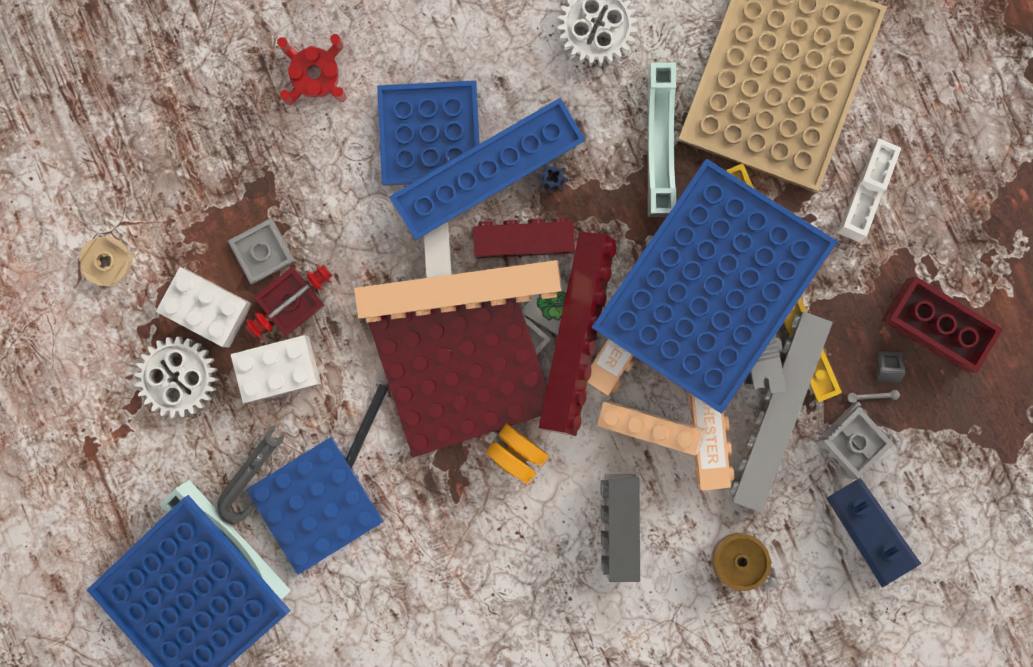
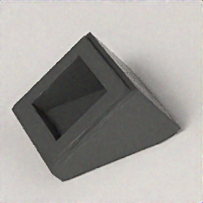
(889, 366)

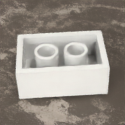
(204, 307)
(275, 369)

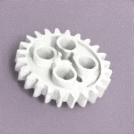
(617, 34)
(160, 392)

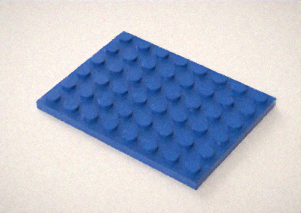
(714, 285)

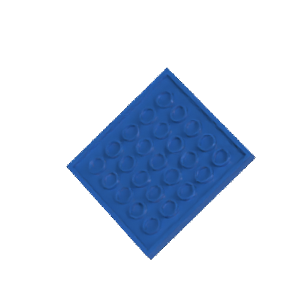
(188, 593)

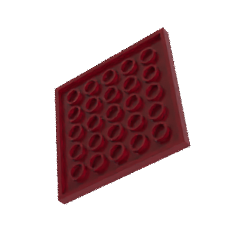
(460, 372)

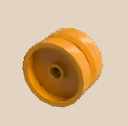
(519, 451)

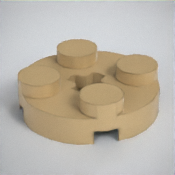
(91, 263)

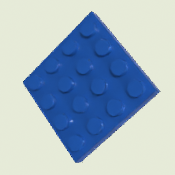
(425, 127)
(314, 505)

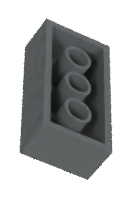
(622, 527)

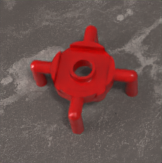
(309, 58)

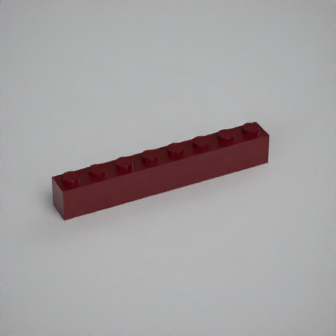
(576, 337)

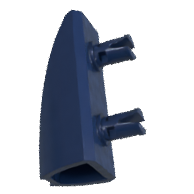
(873, 532)

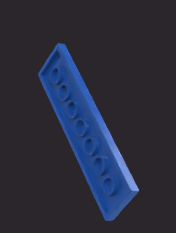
(486, 169)

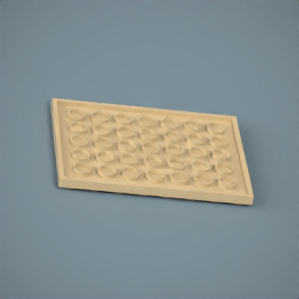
(782, 84)

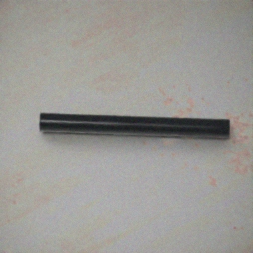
(366, 424)

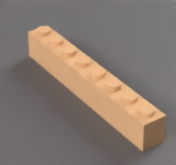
(458, 289)

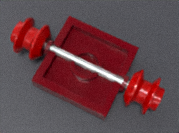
(289, 301)

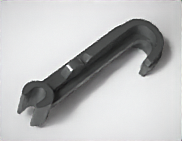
(244, 476)

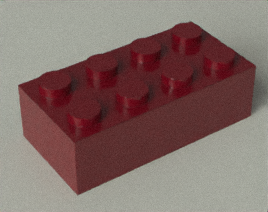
(942, 324)

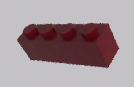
(523, 239)

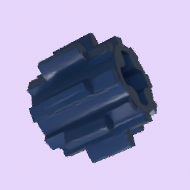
(552, 185)

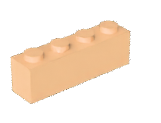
(651, 427)

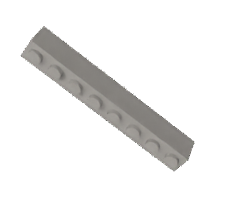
(781, 412)

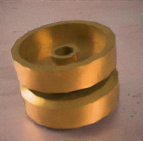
(752, 572)

